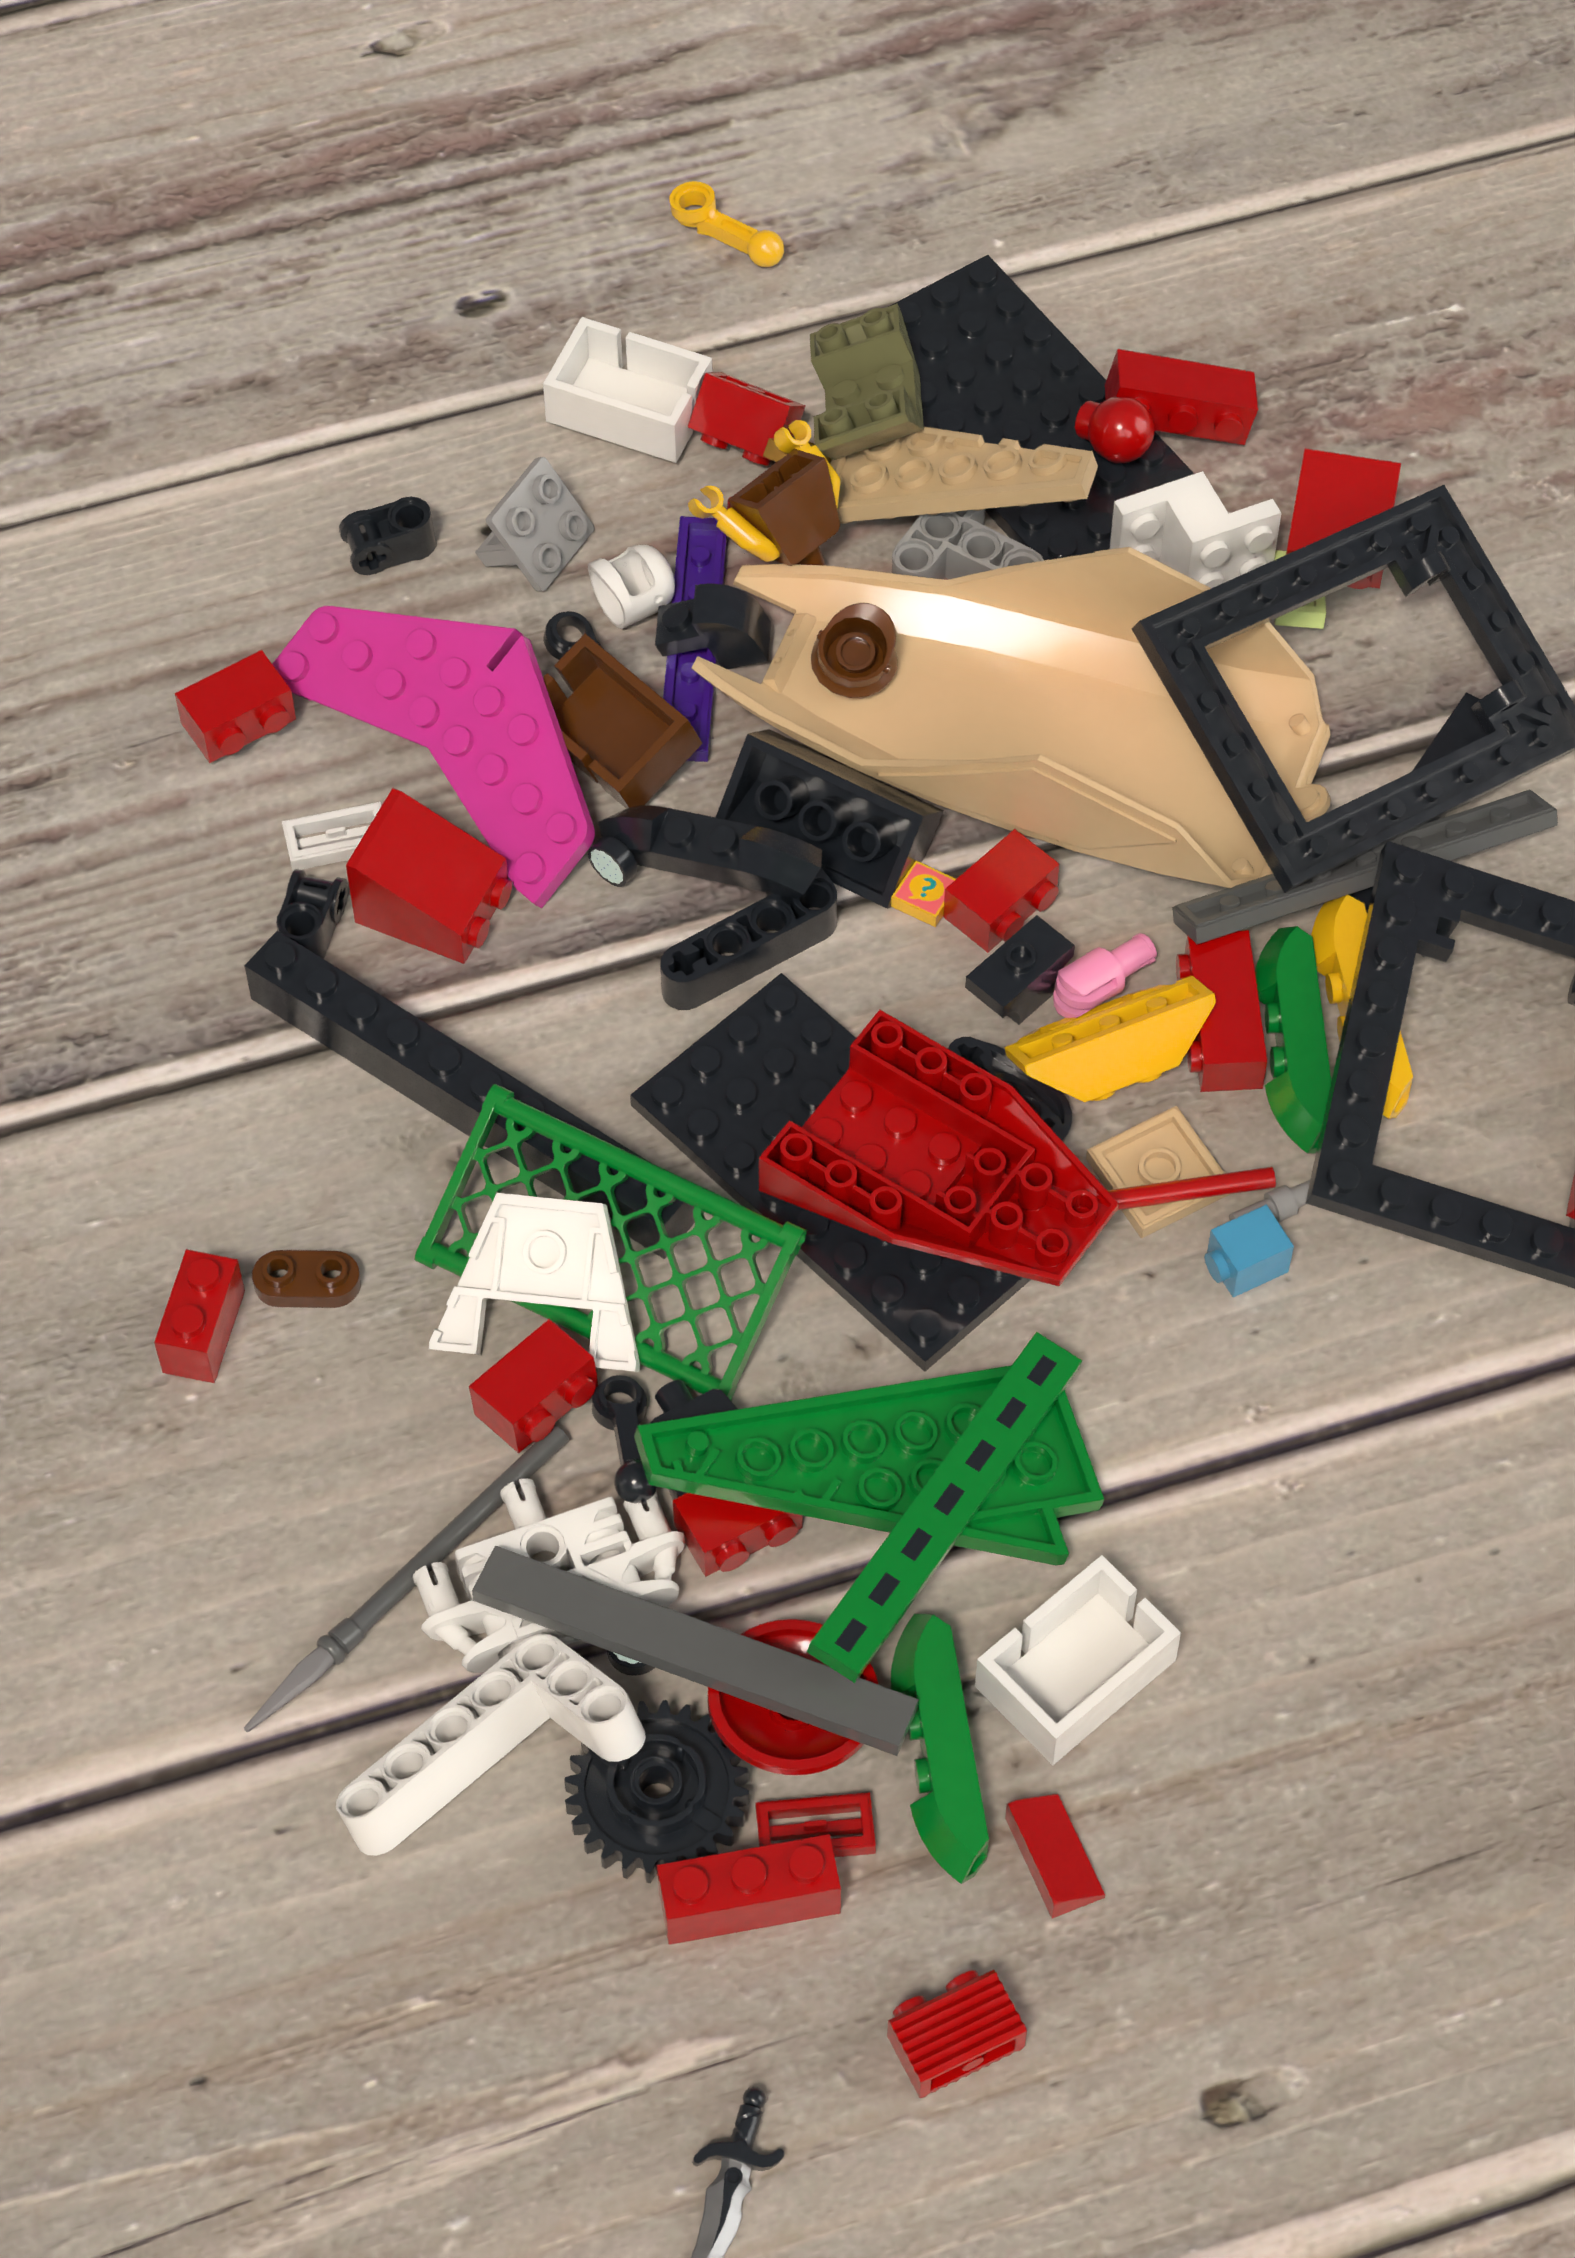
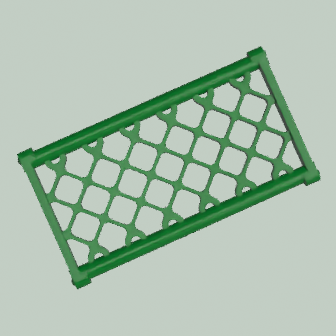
(787, 1236)

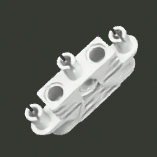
(585, 1542)

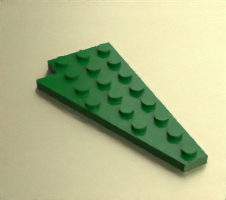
(871, 1453)

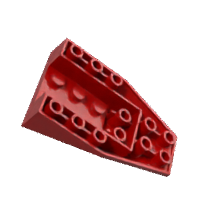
(939, 1161)

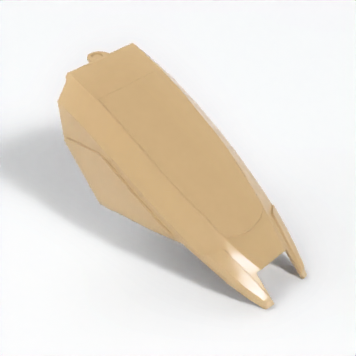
(1041, 707)

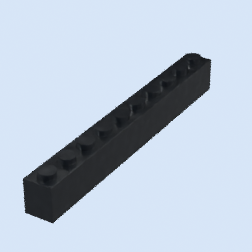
(431, 1070)

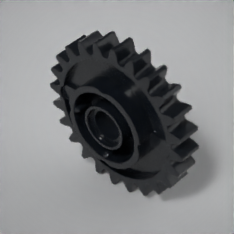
(664, 1829)

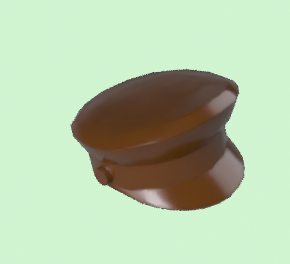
(856, 651)

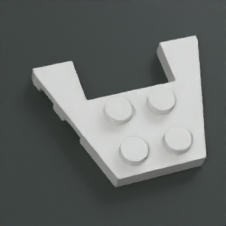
(547, 1256)

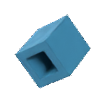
(1248, 1251)

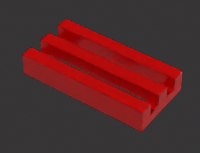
(820, 1806)

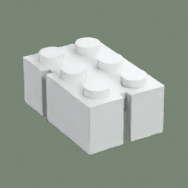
(633, 407)
(1077, 1660)

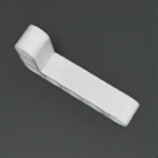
(479, 1728)

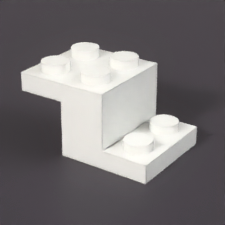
(1192, 531)

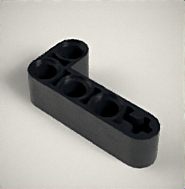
(698, 972)

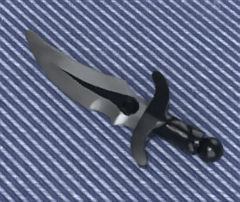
(726, 2193)

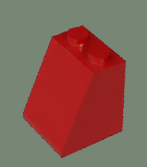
(1338, 493)
(425, 880)

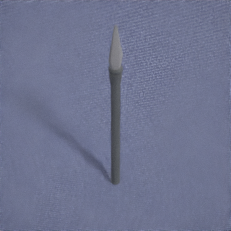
(351, 1630)

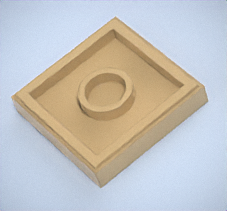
(1152, 1153)

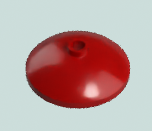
(765, 1735)

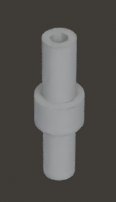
(1281, 1201)

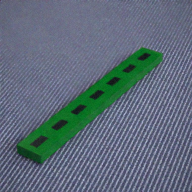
(943, 1508)

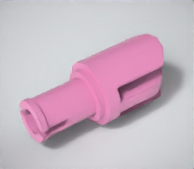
(1100, 975)

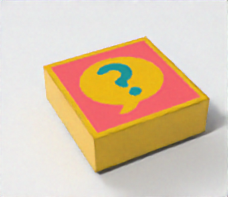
(922, 893)

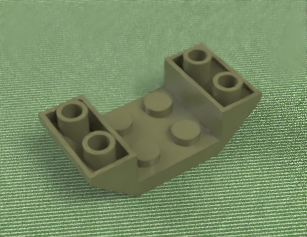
(866, 382)

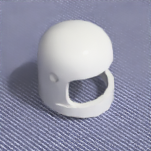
(632, 584)

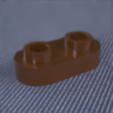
(305, 1280)

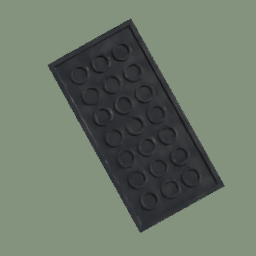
(1009, 373)
(729, 1103)

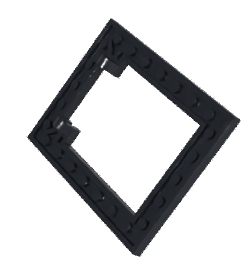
(1419, 544)
(1410, 912)

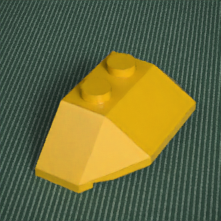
(1116, 1041)

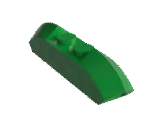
(1294, 1012)
(953, 1812)

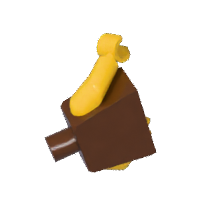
(785, 508)

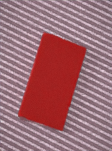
(1053, 1853)

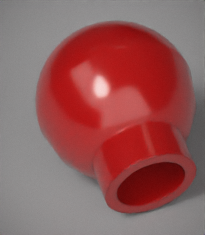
(1116, 428)

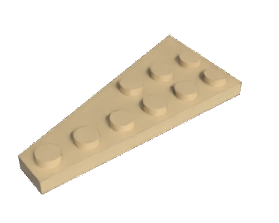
(957, 472)

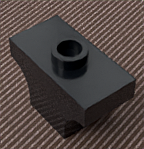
(1021, 971)

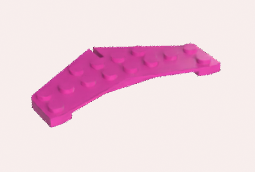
(477, 708)

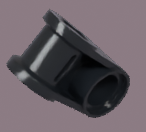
(393, 535)
(312, 910)

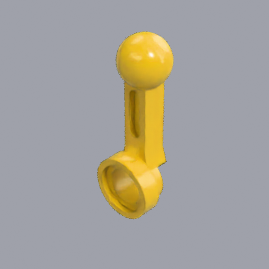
(762, 246)

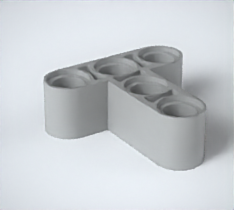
(956, 546)

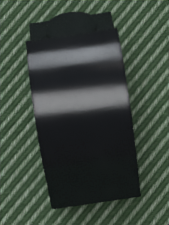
(717, 618)

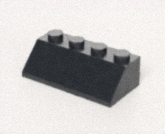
(860, 824)

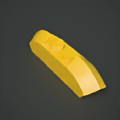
(1337, 944)

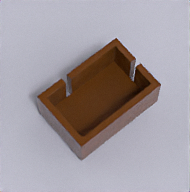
(618, 725)

